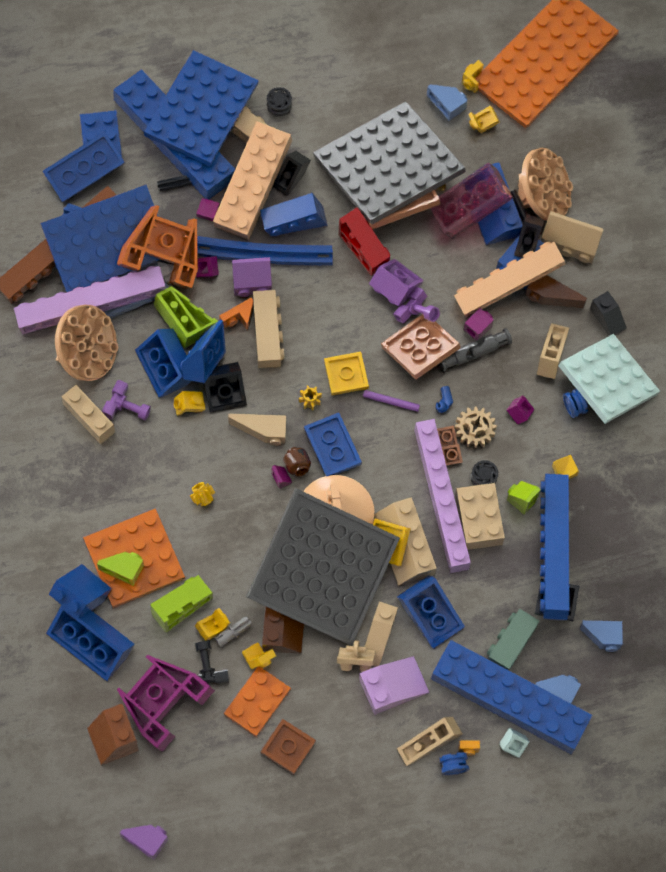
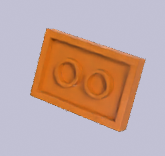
(257, 701)

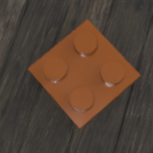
(288, 746)

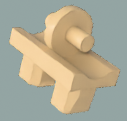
(355, 656)

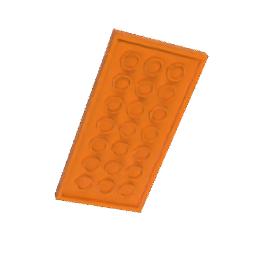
(544, 59)

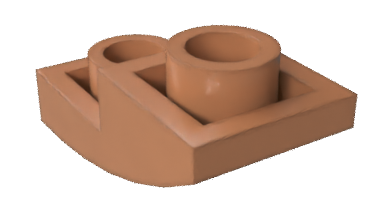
(449, 445)

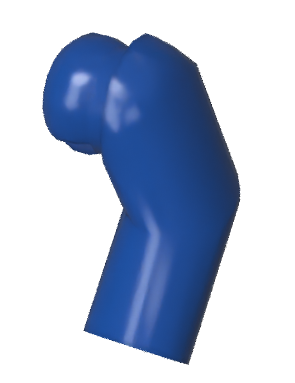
(446, 401)

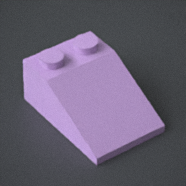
(393, 684)

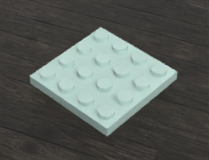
(609, 378)

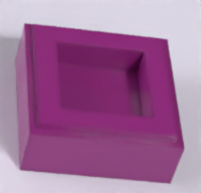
(207, 209)

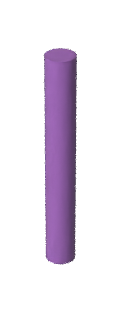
(390, 400)

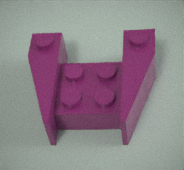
(157, 694)

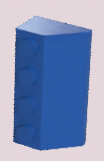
(503, 222)
(91, 641)

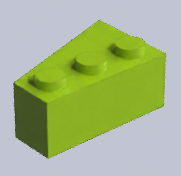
(180, 603)

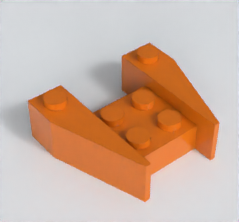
(166, 242)

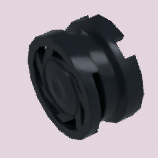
(279, 102)
(484, 473)

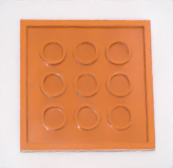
(145, 537)

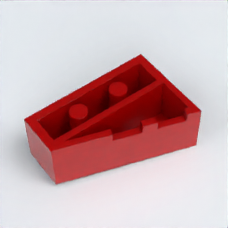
(362, 241)

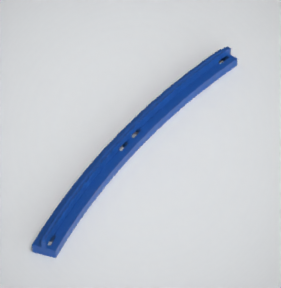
(239, 250)

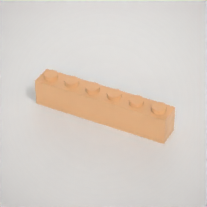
(510, 279)

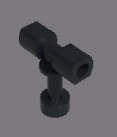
(208, 674)

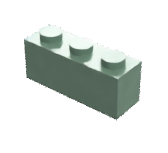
(513, 639)

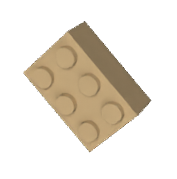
(480, 516)

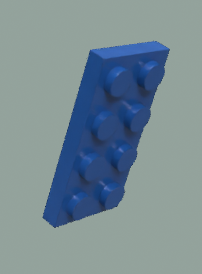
(83, 167)

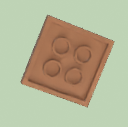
(420, 346)

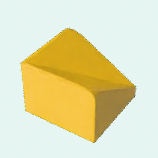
(565, 466)

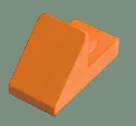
(240, 312)

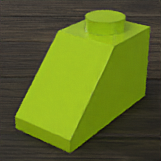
(523, 496)
(122, 566)

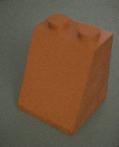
(112, 735)

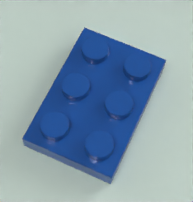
(96, 123)
(332, 445)

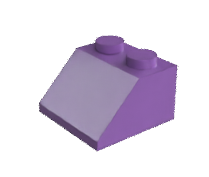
(251, 276)
(395, 282)

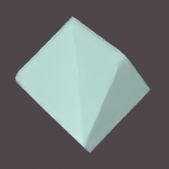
(514, 742)

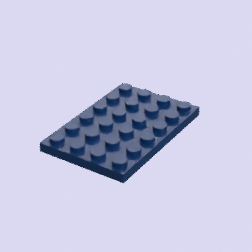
(201, 108)
(91, 238)

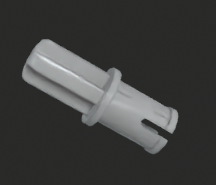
(232, 631)

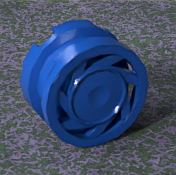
(575, 403)
(454, 763)

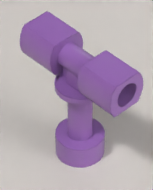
(415, 307)
(119, 402)

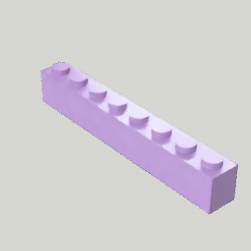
(103, 295)
(442, 496)

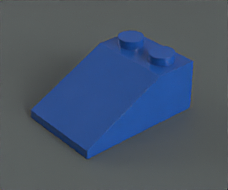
(431, 611)

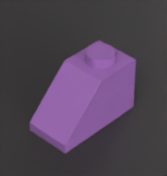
(146, 839)

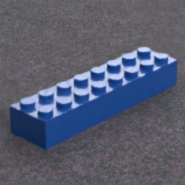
(140, 100)
(511, 697)

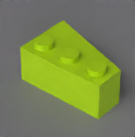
(182, 316)

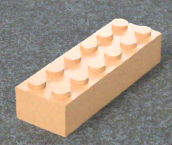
(252, 180)

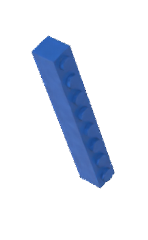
(556, 547)

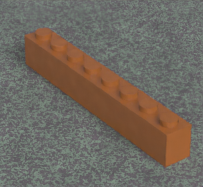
(35, 264)

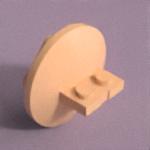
(544, 183)
(85, 342)
(344, 494)

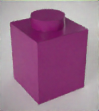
(478, 324)

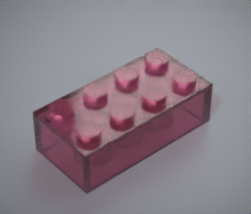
(471, 200)

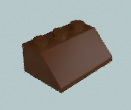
(281, 633)

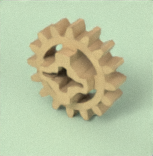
(469, 423)

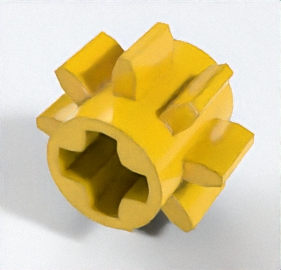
(306, 400)
(202, 494)

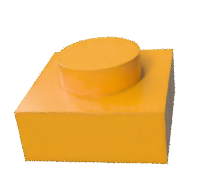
(469, 747)

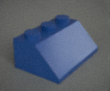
(205, 354)
(162, 359)

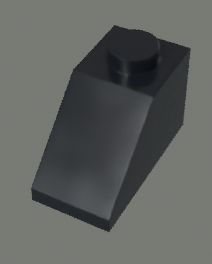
(291, 172)
(529, 235)
(608, 313)

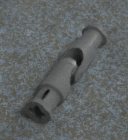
(477, 348)

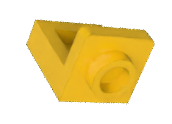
(470, 74)
(484, 119)
(189, 402)
(212, 625)
(257, 657)

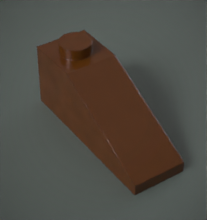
(551, 292)

